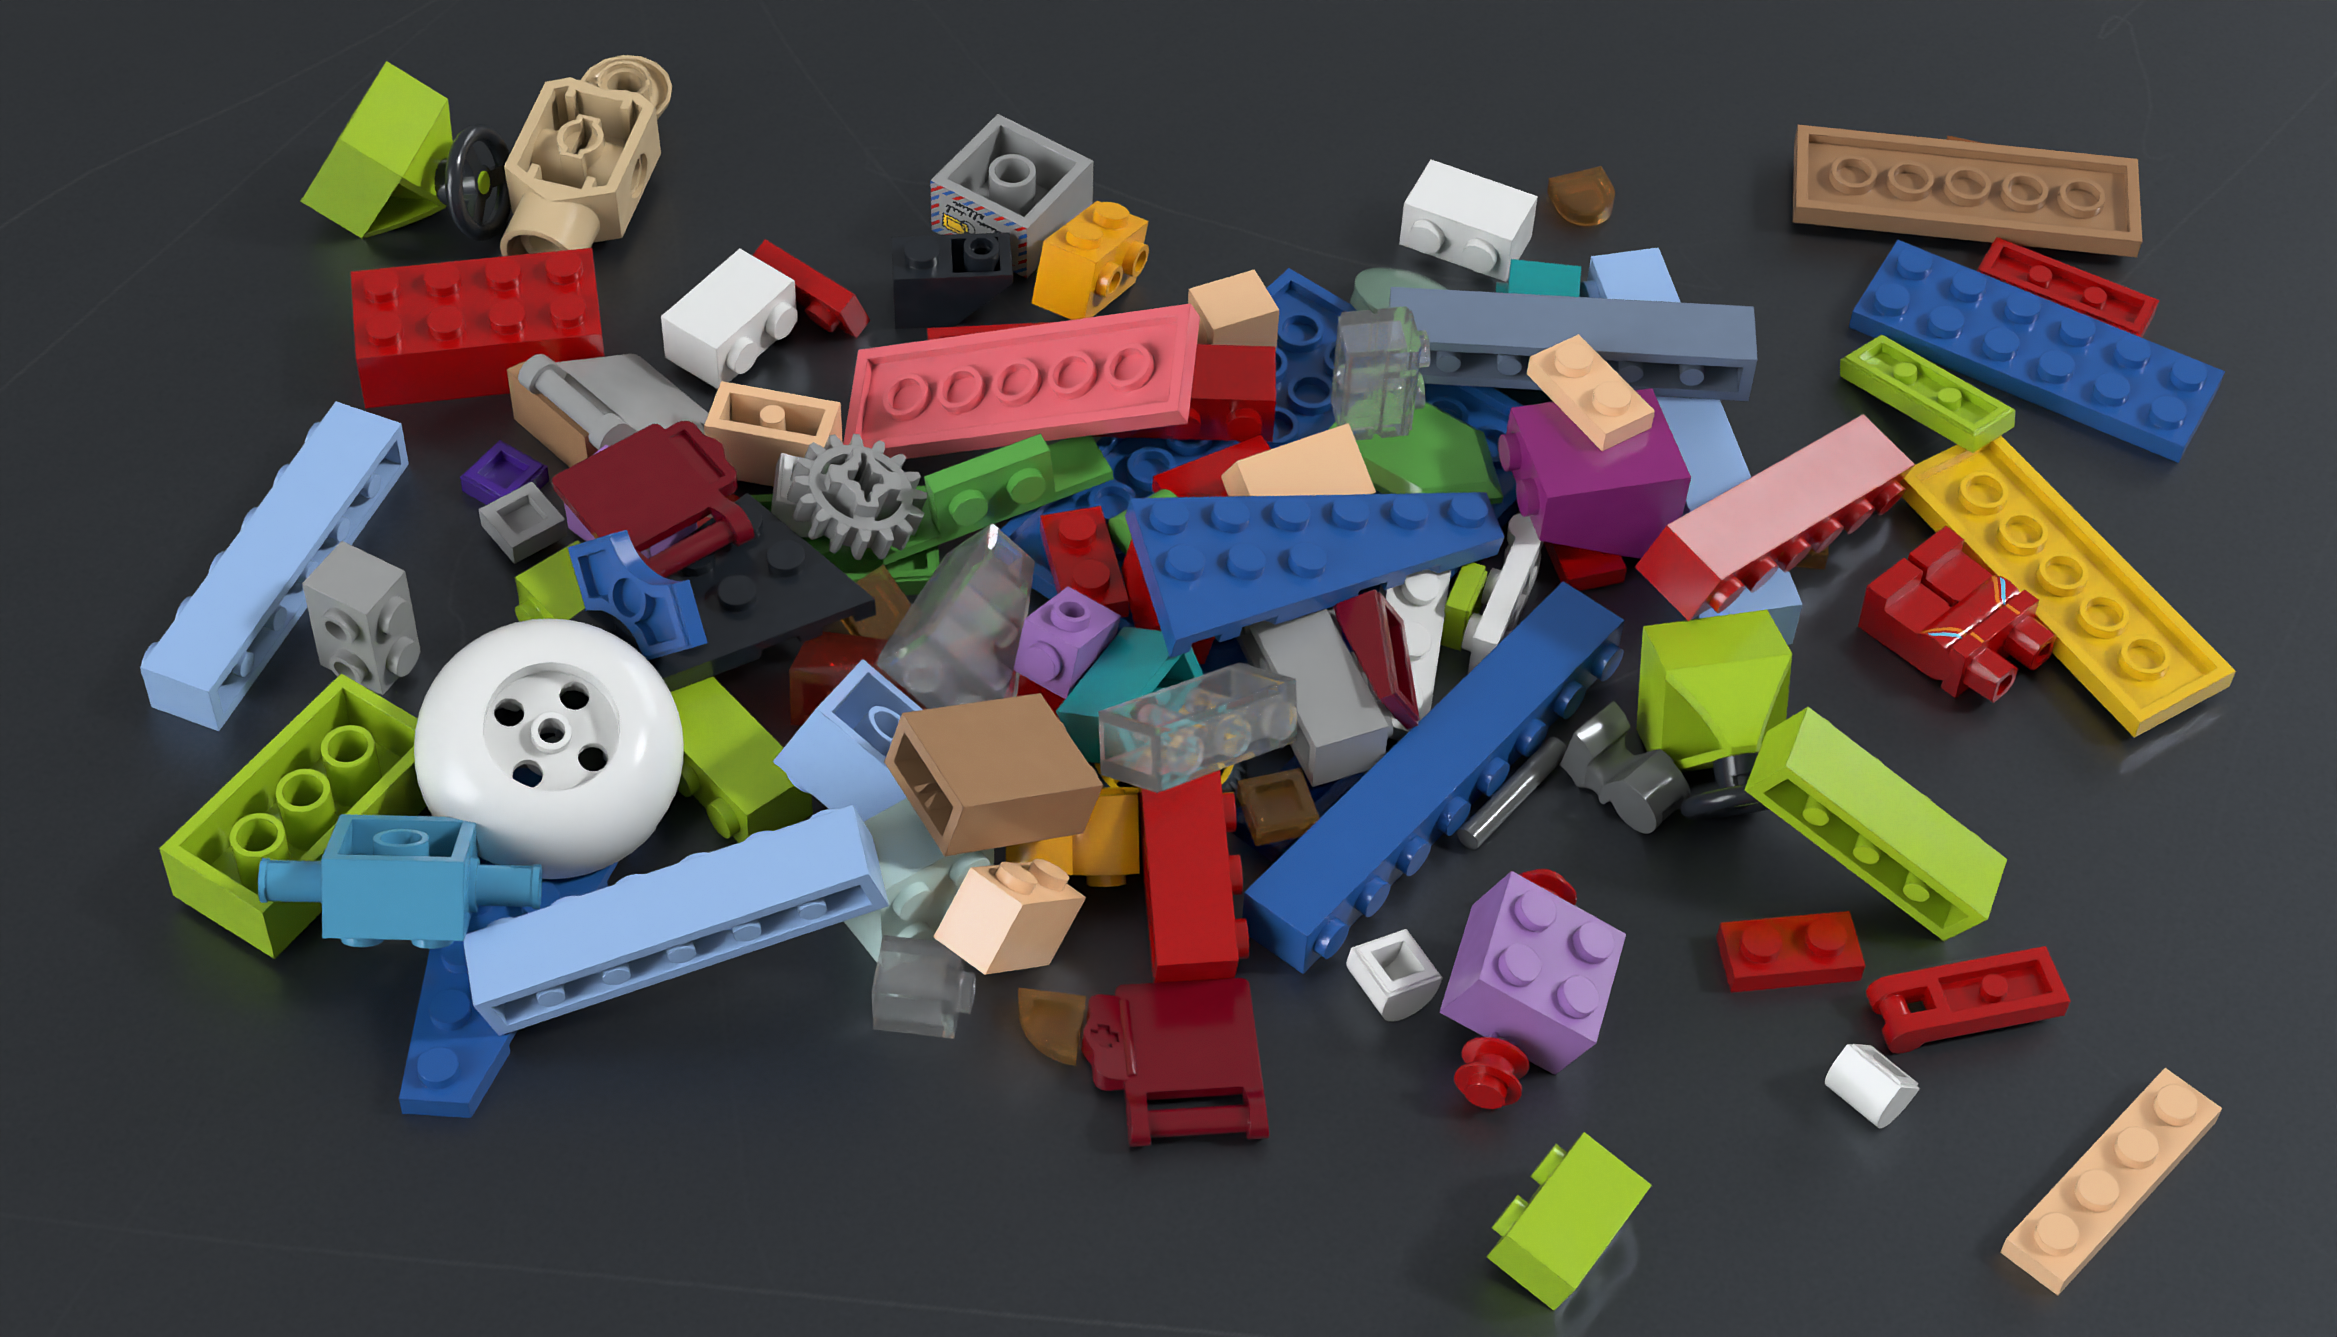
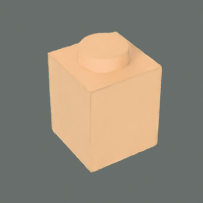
(1235, 311)

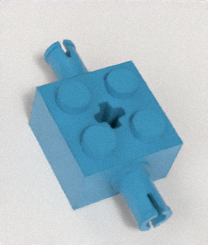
(399, 880)

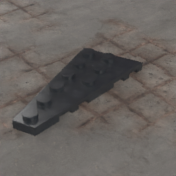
(746, 603)

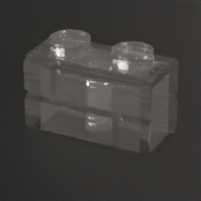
(1378, 372)

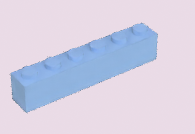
(256, 585)
(674, 920)

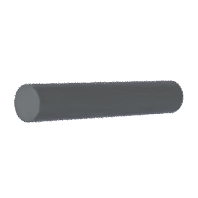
(1512, 793)

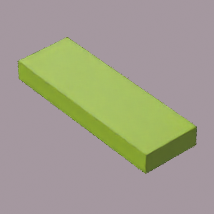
(1927, 393)

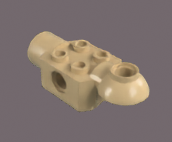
(585, 156)

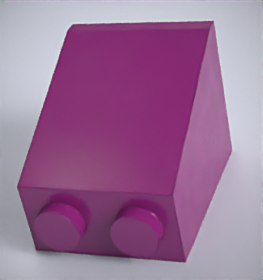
(1590, 496)

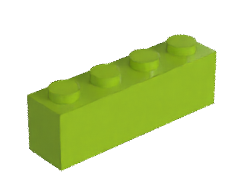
(1876, 824)

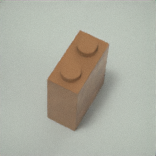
(992, 774)

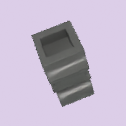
(1640, 786)

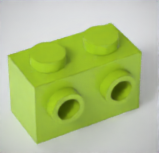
(1568, 1219)

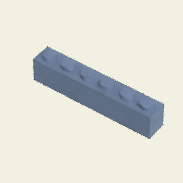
(1650, 344)

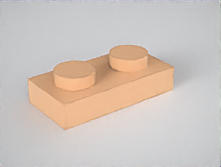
(1590, 392)

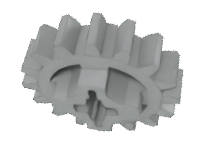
(856, 496)

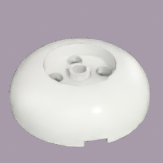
(574, 816)

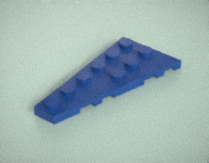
(451, 1045)

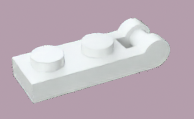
(1505, 591)

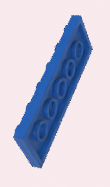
(2038, 350)

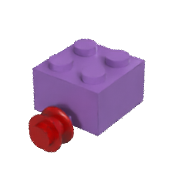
(1530, 982)

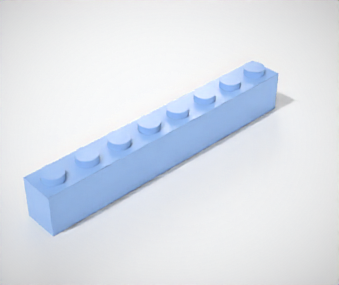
(1696, 425)

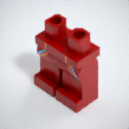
(1955, 619)

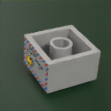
(1013, 185)

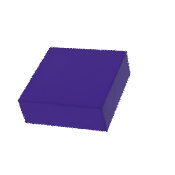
(502, 472)

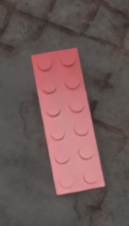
(1026, 382)

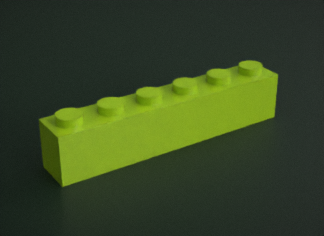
(725, 747)

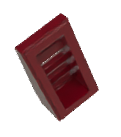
(1382, 649)

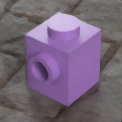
(1064, 640)

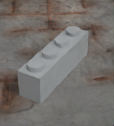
(1337, 716)

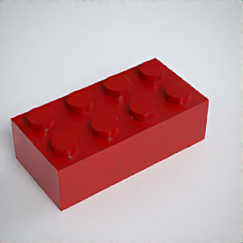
(465, 322)

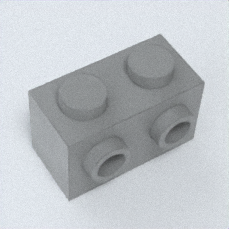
(362, 618)

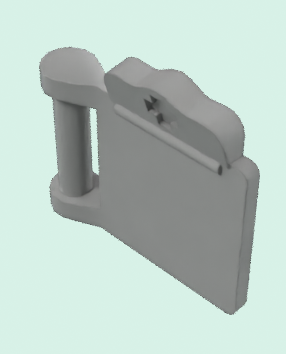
(610, 395)

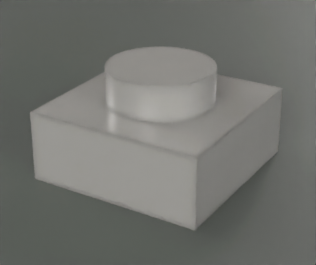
(523, 522)

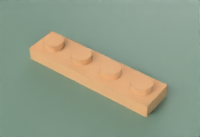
(2110, 1181)

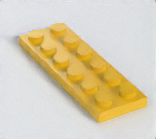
(2104, 614)

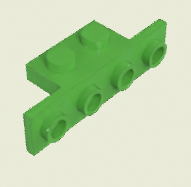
(1002, 487)

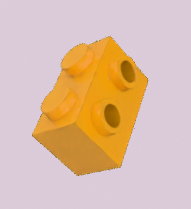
(1090, 261)

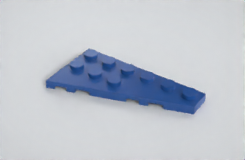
(1284, 557)

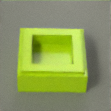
(1462, 602)

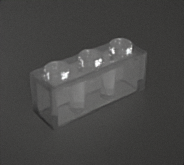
(1197, 727)

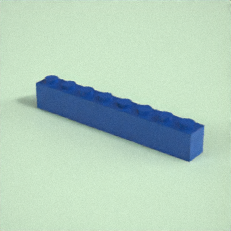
(1432, 778)

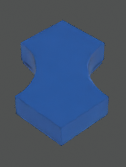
(653, 608)

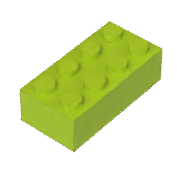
(333, 759)

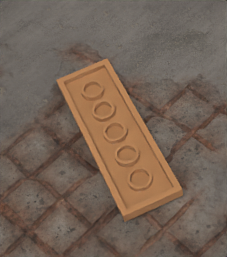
(1966, 190)

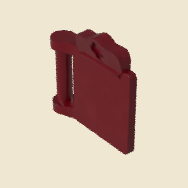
(656, 488)
(1179, 1044)

